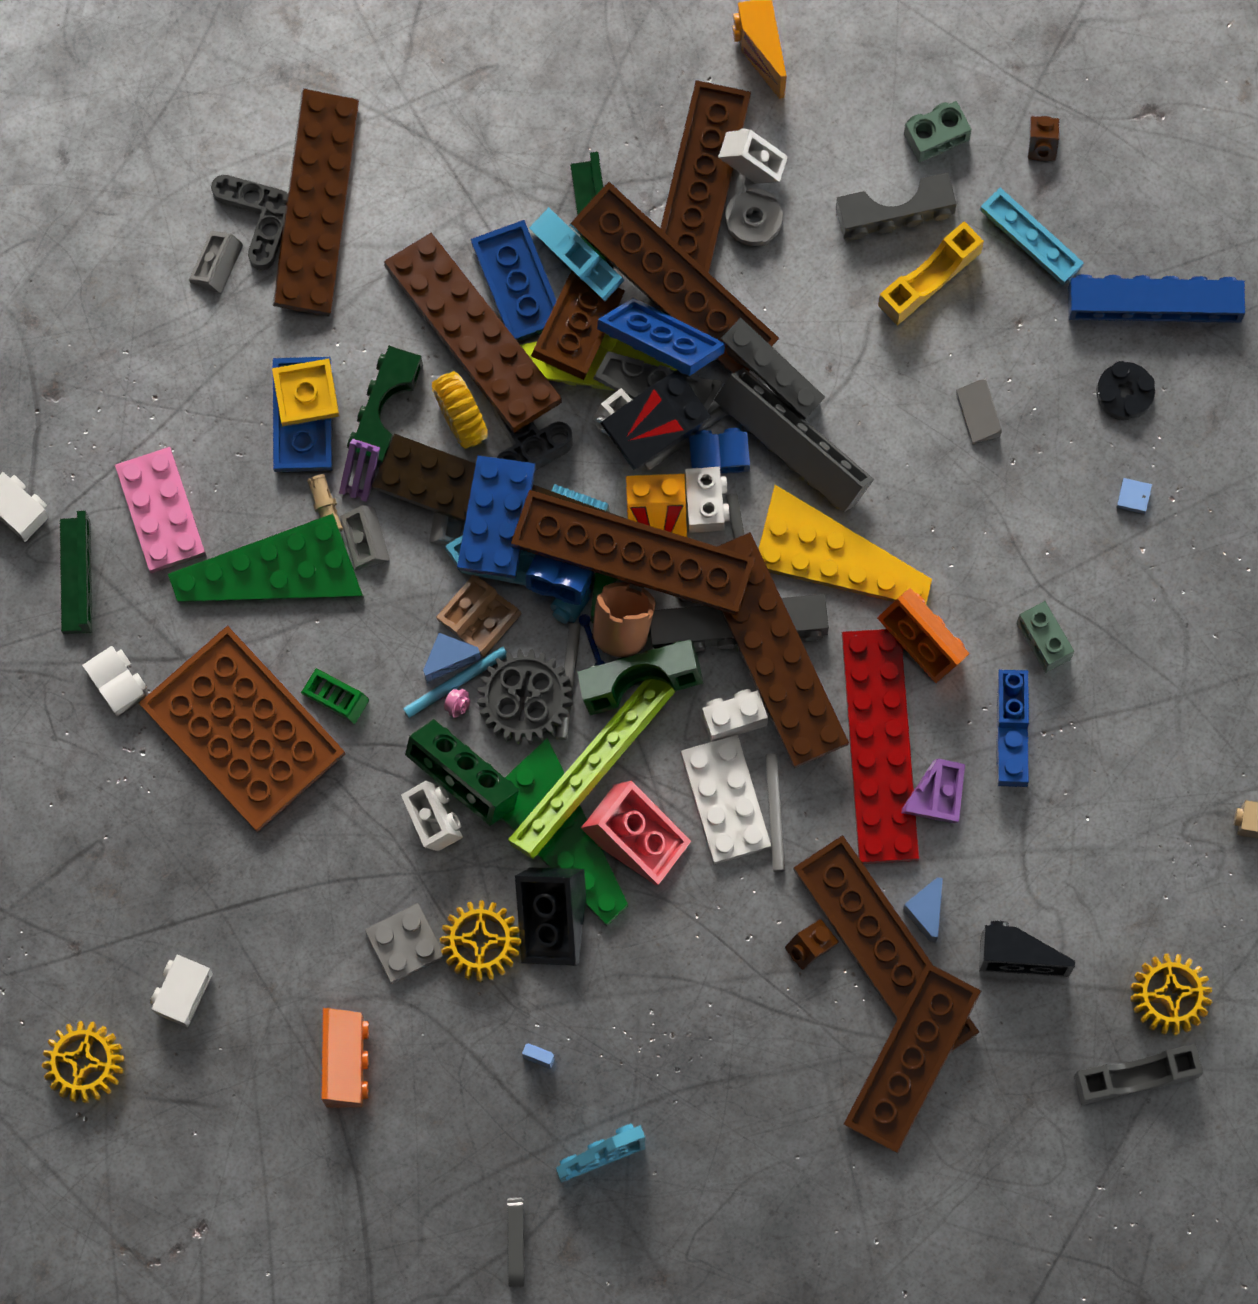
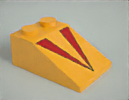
(760, 41)
(658, 501)

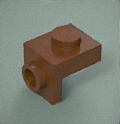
(1043, 138)
(811, 944)

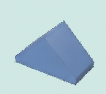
(448, 656)
(925, 909)

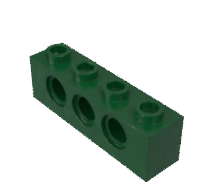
(462, 772)

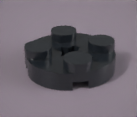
(1110, 396)

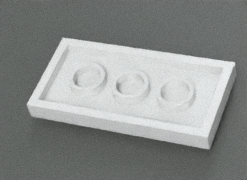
(725, 799)

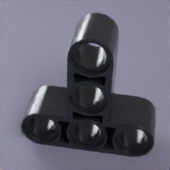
(536, 439)

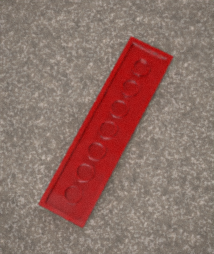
(879, 746)

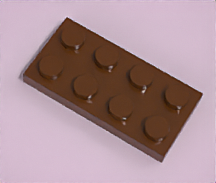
(571, 330)

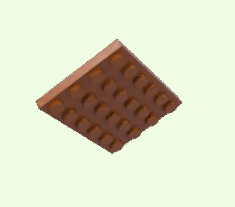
(242, 728)

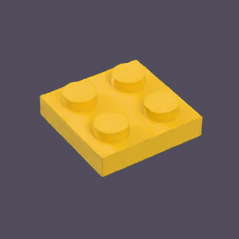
(305, 392)

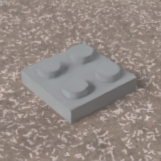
(404, 943)

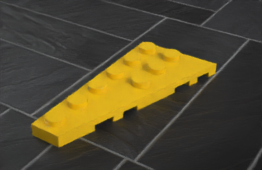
(819, 550)

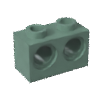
(941, 137)
(1045, 637)

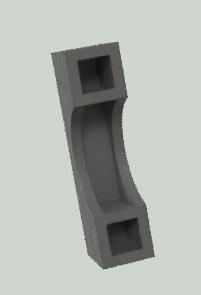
(862, 215)
(754, 353)
(1139, 1075)

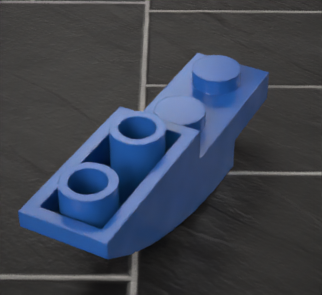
(1012, 728)

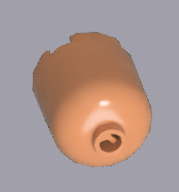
(622, 619)

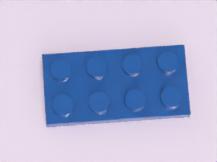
(515, 279)
(661, 336)
(300, 445)
(493, 515)

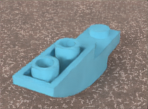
(576, 254)

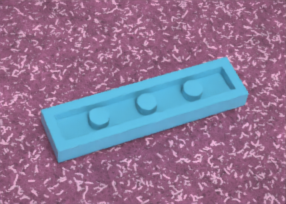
(1031, 236)

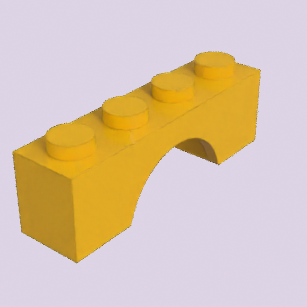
(947, 260)

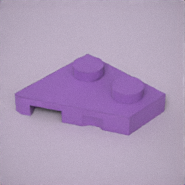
(938, 792)

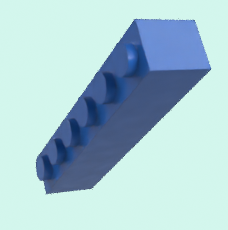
(1156, 299)

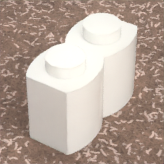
(115, 681)

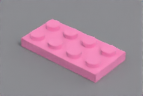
(160, 510)

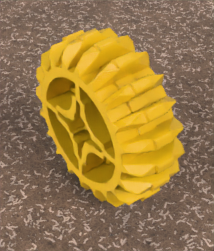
(459, 409)
(493, 941)
(1170, 980)
(84, 1050)

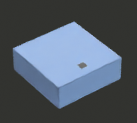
(1134, 496)
(538, 1055)

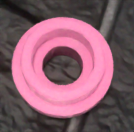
(457, 702)

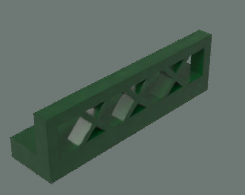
(586, 185)
(76, 574)

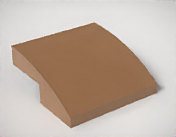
(478, 615)

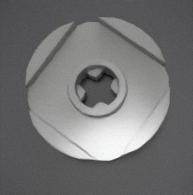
(761, 231)

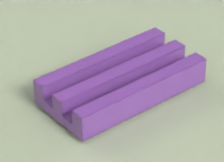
(354, 490)

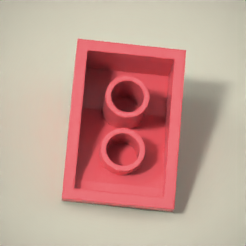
(636, 832)

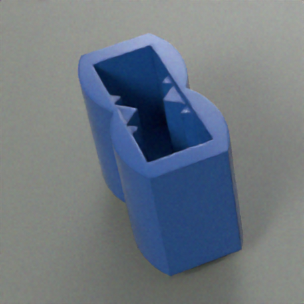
(721, 450)
(558, 580)

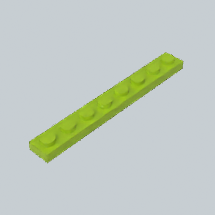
(590, 767)

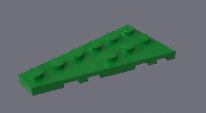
(287, 565)
(570, 844)

